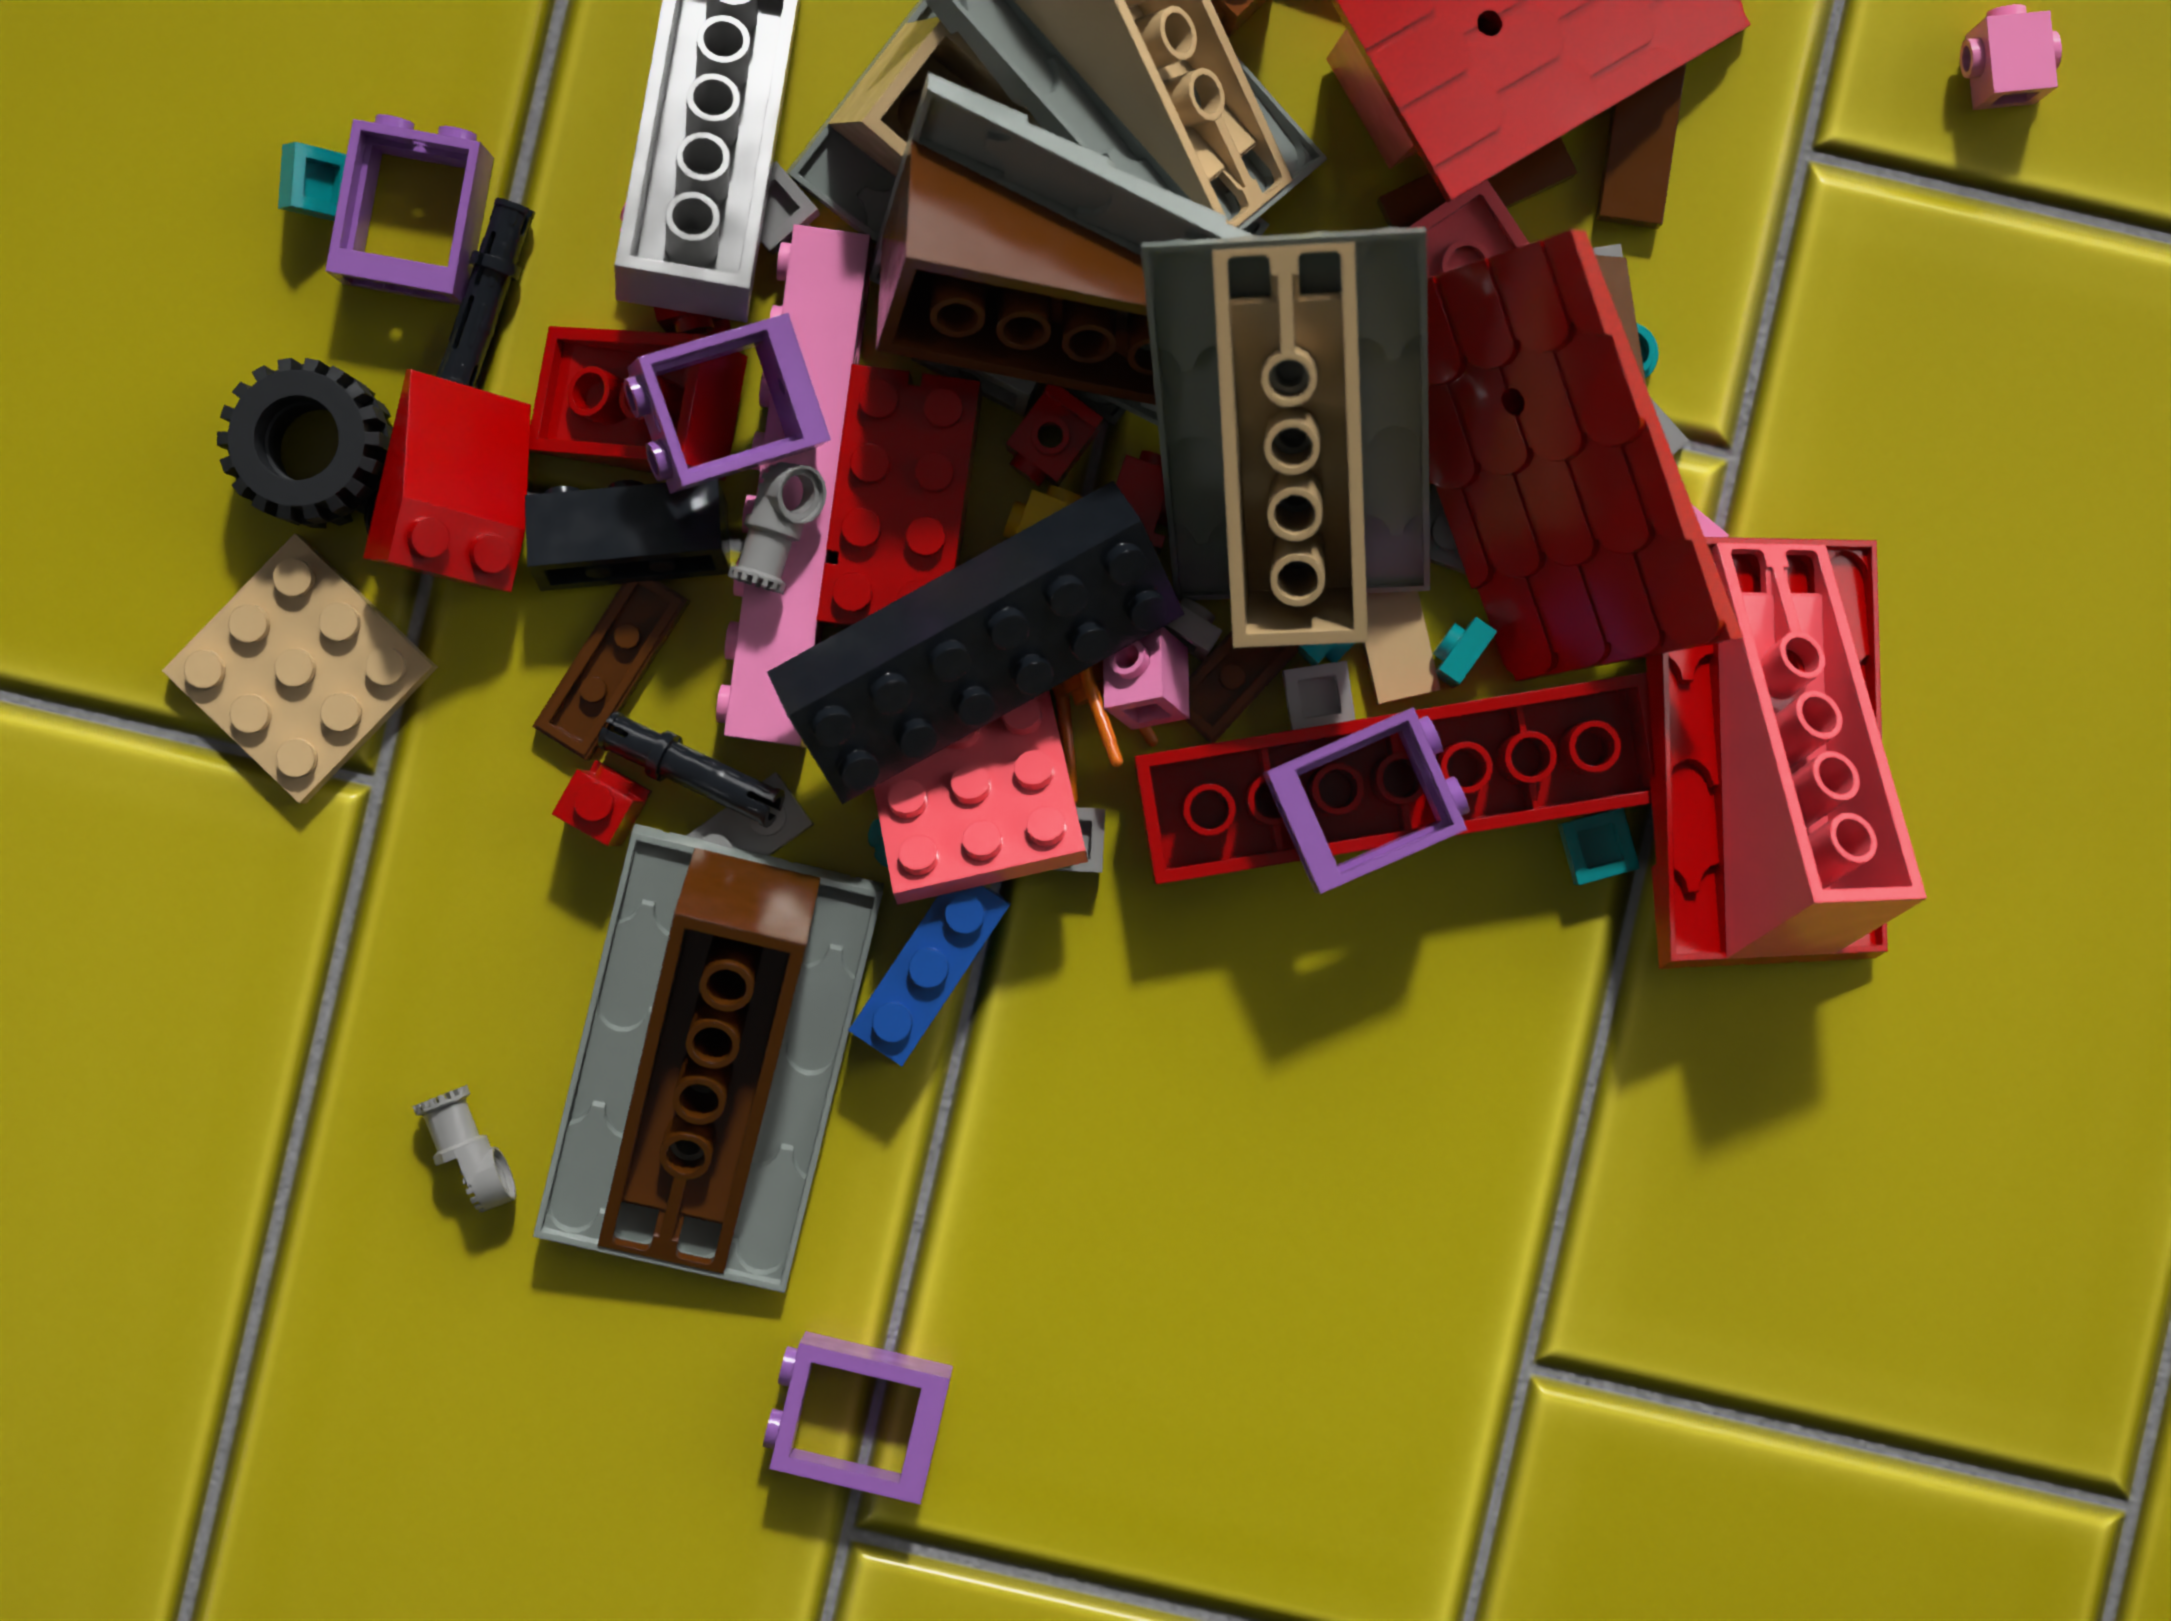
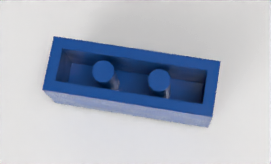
(928, 970)

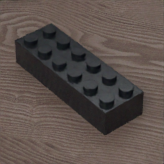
(977, 642)

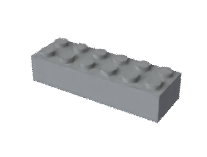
(705, 155)

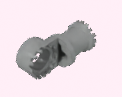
(775, 527)
(458, 1137)

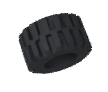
(257, 434)

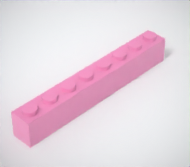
(827, 307)

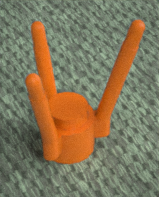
(1088, 688)

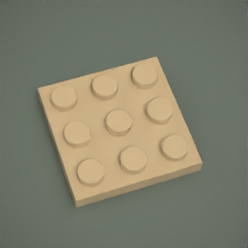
(299, 669)

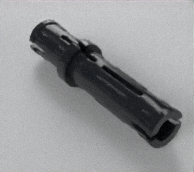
(489, 283)
(668, 758)

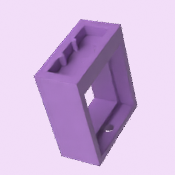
(397, 137)
(787, 382)
(1442, 794)
(870, 1361)

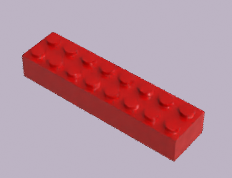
(1512, 754)

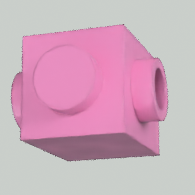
(2011, 58)
(1148, 681)

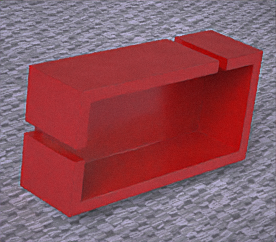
(898, 489)

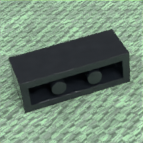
(626, 534)

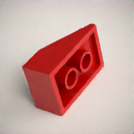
(585, 410)
(453, 484)

